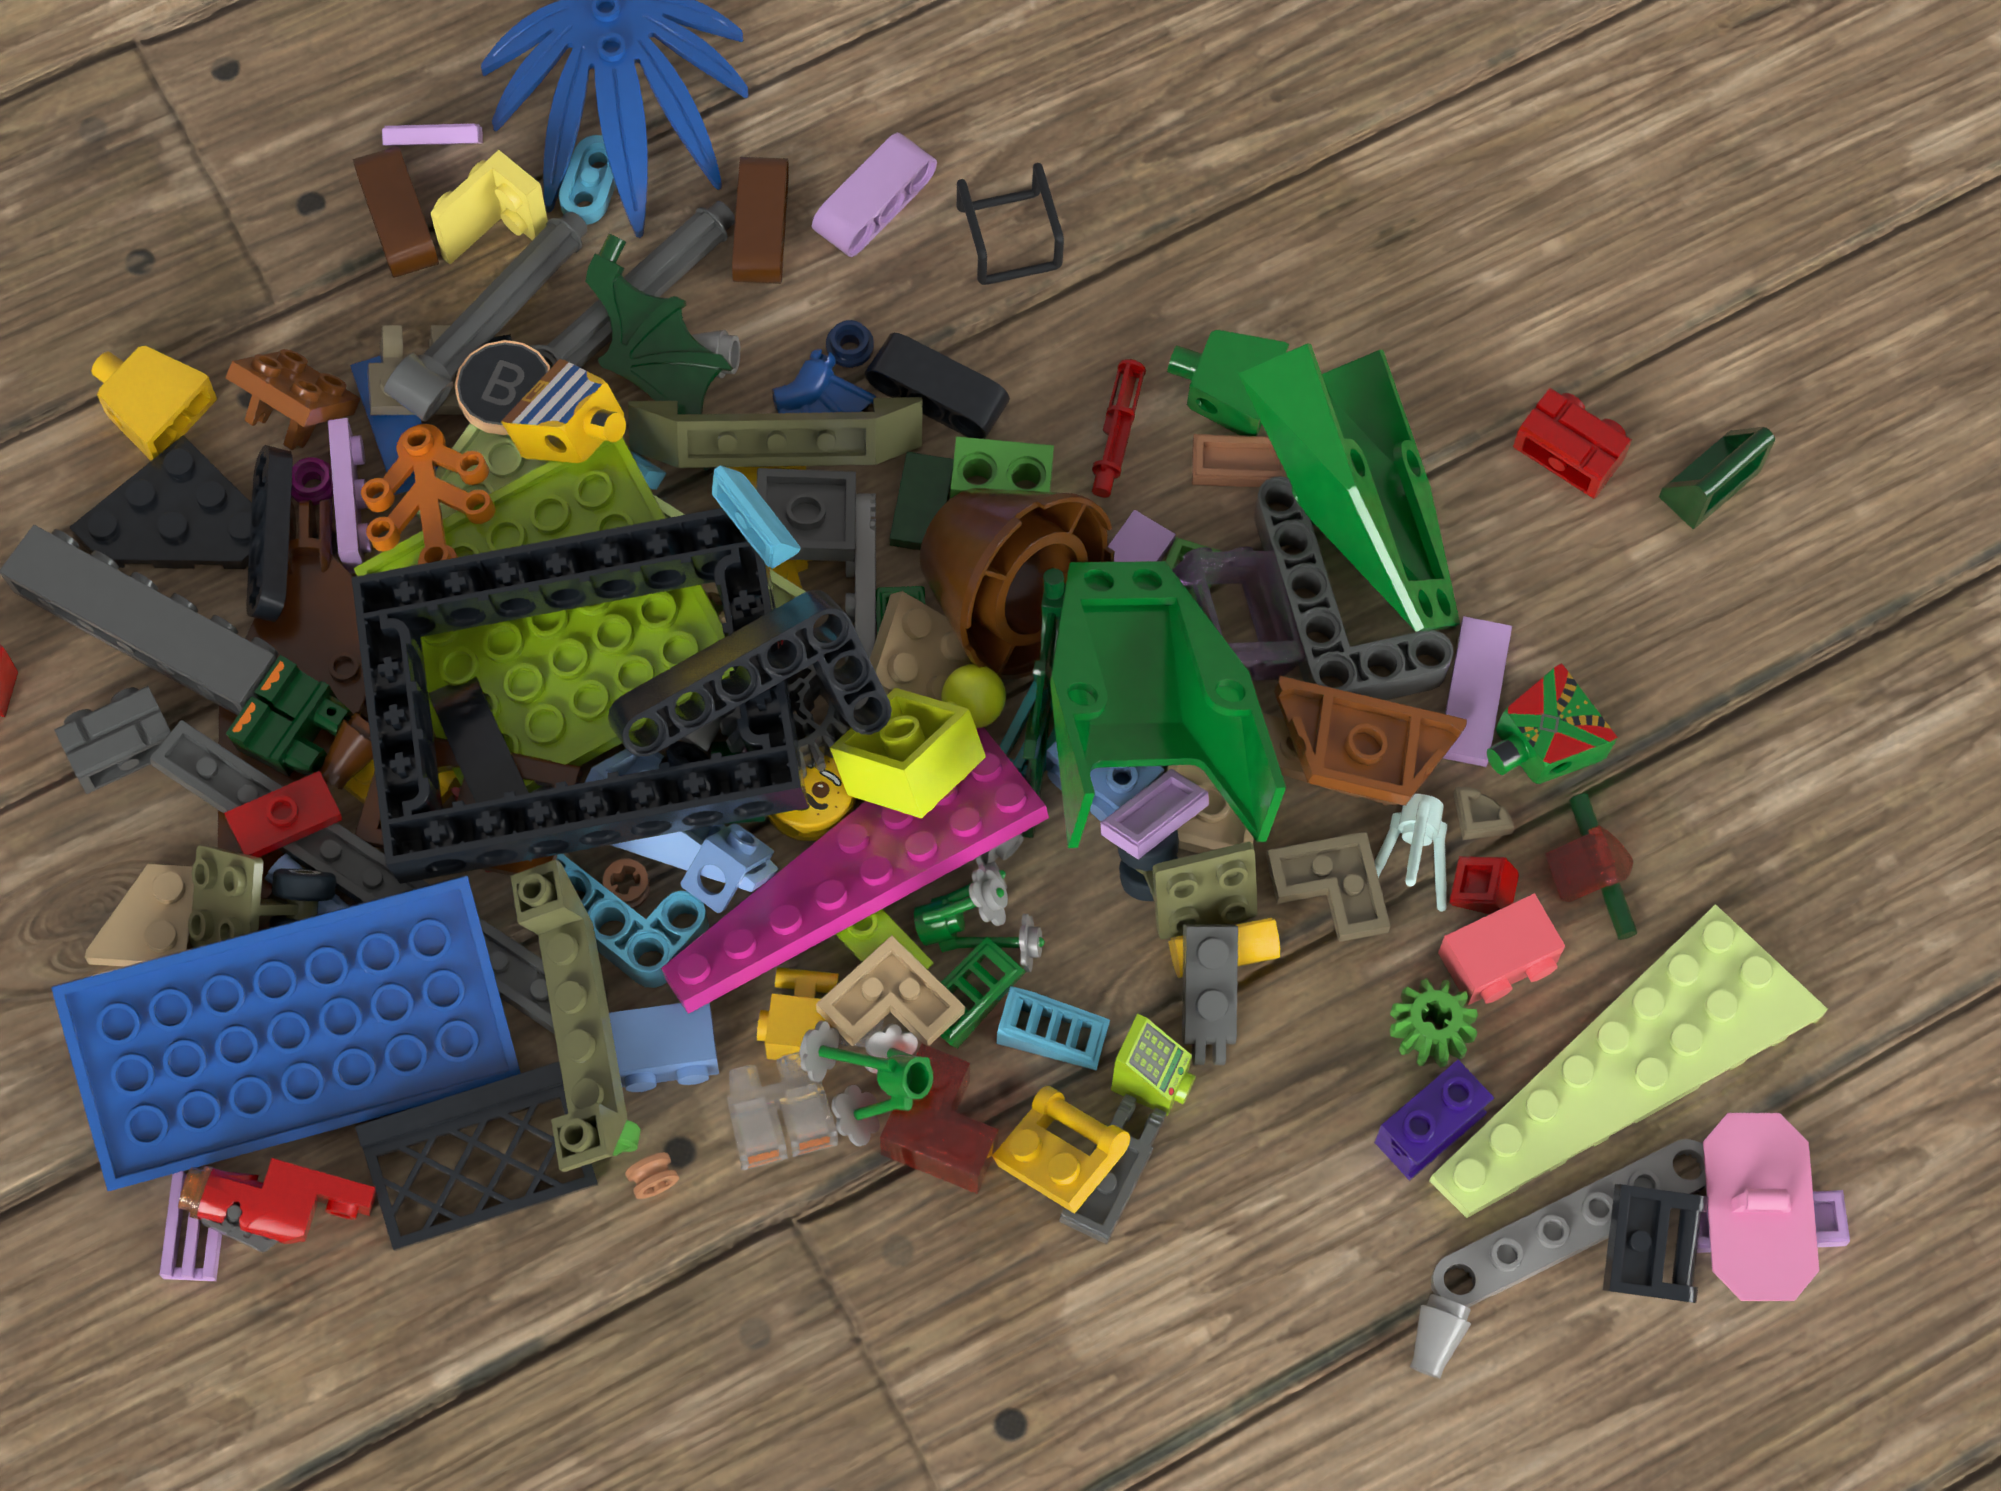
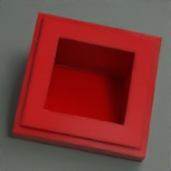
(1484, 884)

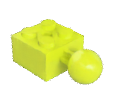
(924, 744)

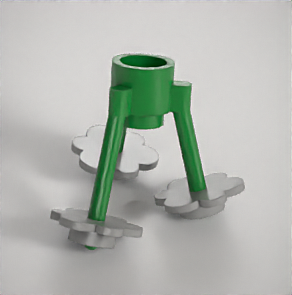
(944, 916)
(889, 1056)

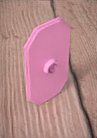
(1760, 1207)

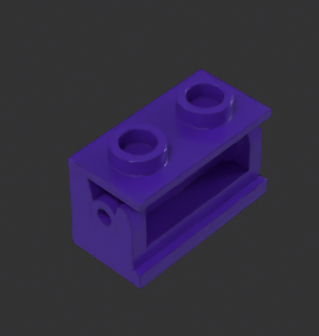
(1433, 1120)

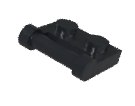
(1640, 1240)

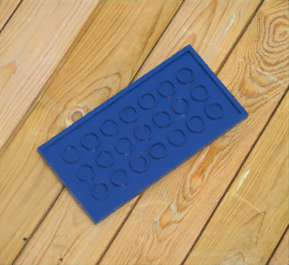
(286, 1032)

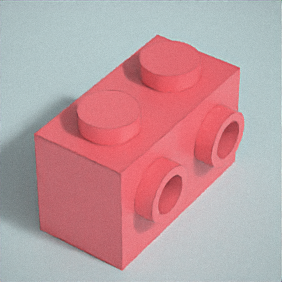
(1502, 950)

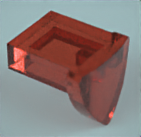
(1589, 864)

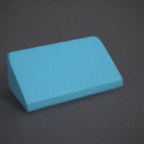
(753, 516)

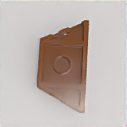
(1364, 741)

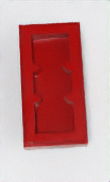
(283, 816)

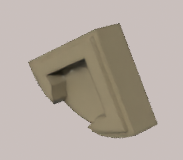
(1480, 815)

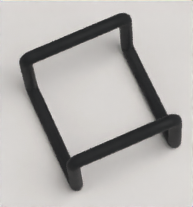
(966, 205)

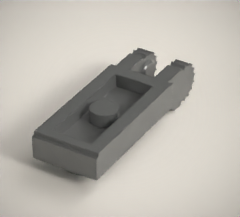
(1107, 1202)

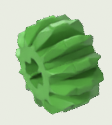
(1444, 1010)

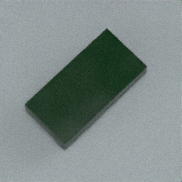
(921, 495)

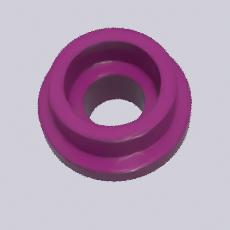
(309, 469)

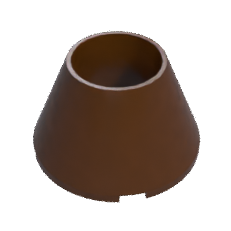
(989, 563)

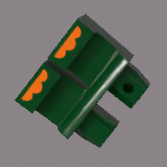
(287, 720)

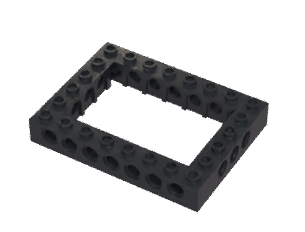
(539, 579)

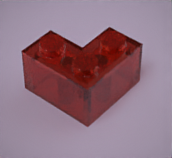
(934, 1135)

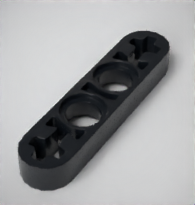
(269, 533)

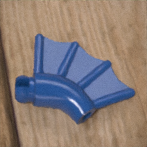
(820, 390)

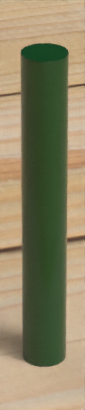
(1612, 895)

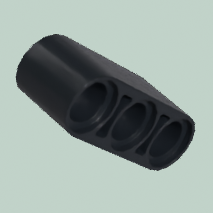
(947, 388)

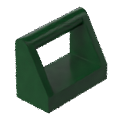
(1718, 474)

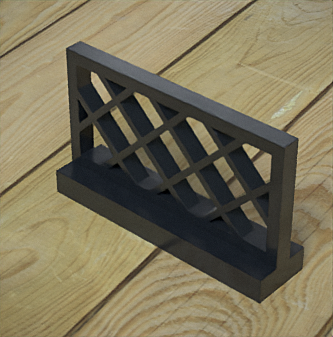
(450, 1117)

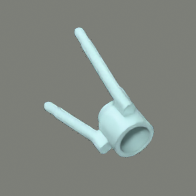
(1419, 825)

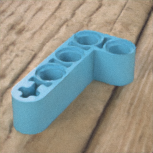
(638, 933)

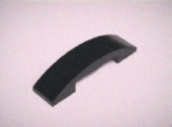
(477, 741)

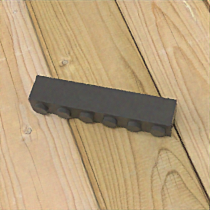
(138, 618)

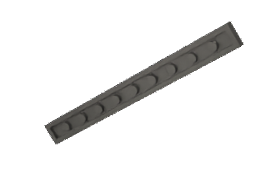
(358, 867)

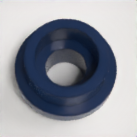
(850, 332)

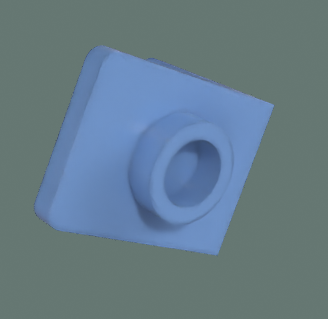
(735, 854)

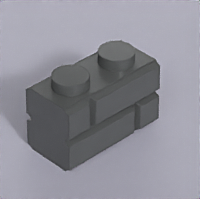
(114, 738)

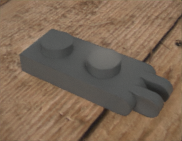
(1209, 989)

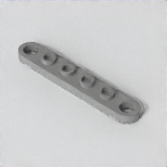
(862, 604)
(1560, 1227)

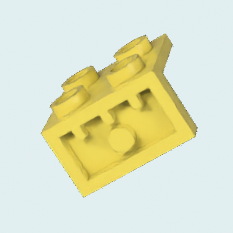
(490, 193)

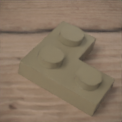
(1343, 872)

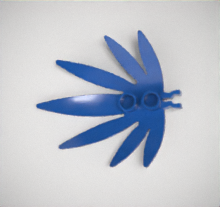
(611, 40)

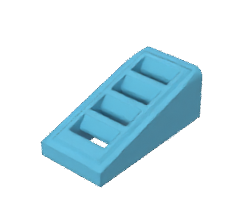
(1040, 1005)

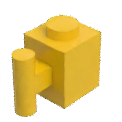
(792, 1016)

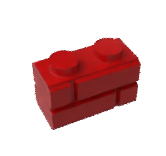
(1573, 442)

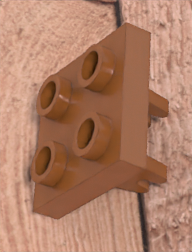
(293, 388)

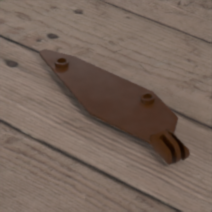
(315, 633)

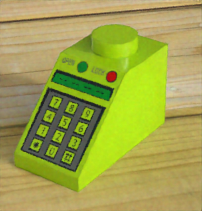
(1152, 1067)

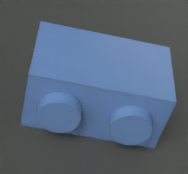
(664, 1046)

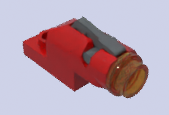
(272, 1209)

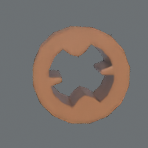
(616, 872)
(652, 1175)

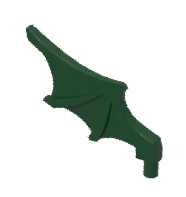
(651, 338)
(1039, 716)

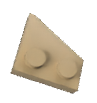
(148, 919)

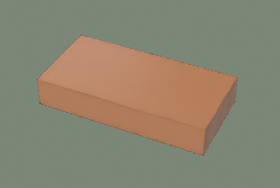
(1234, 460)

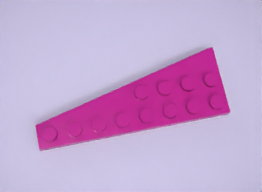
(853, 873)

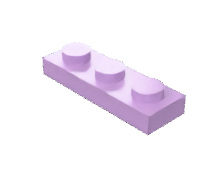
(346, 454)

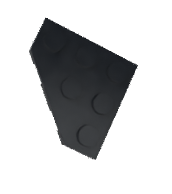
(171, 516)

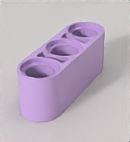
(874, 194)

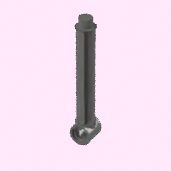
(652, 276)
(426, 380)

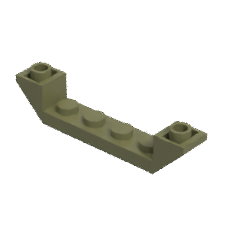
(775, 437)
(579, 1013)

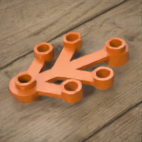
(419, 452)

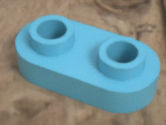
(587, 183)

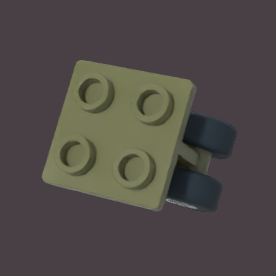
(1193, 889)
(230, 900)

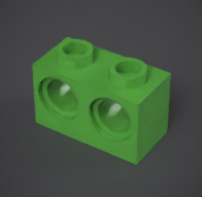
(1001, 464)

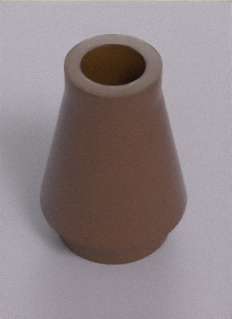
(348, 752)

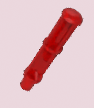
(1118, 426)

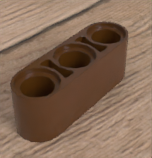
(395, 211)
(760, 220)

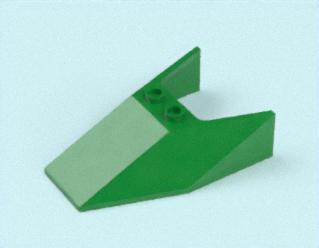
(1358, 474)
(1154, 685)

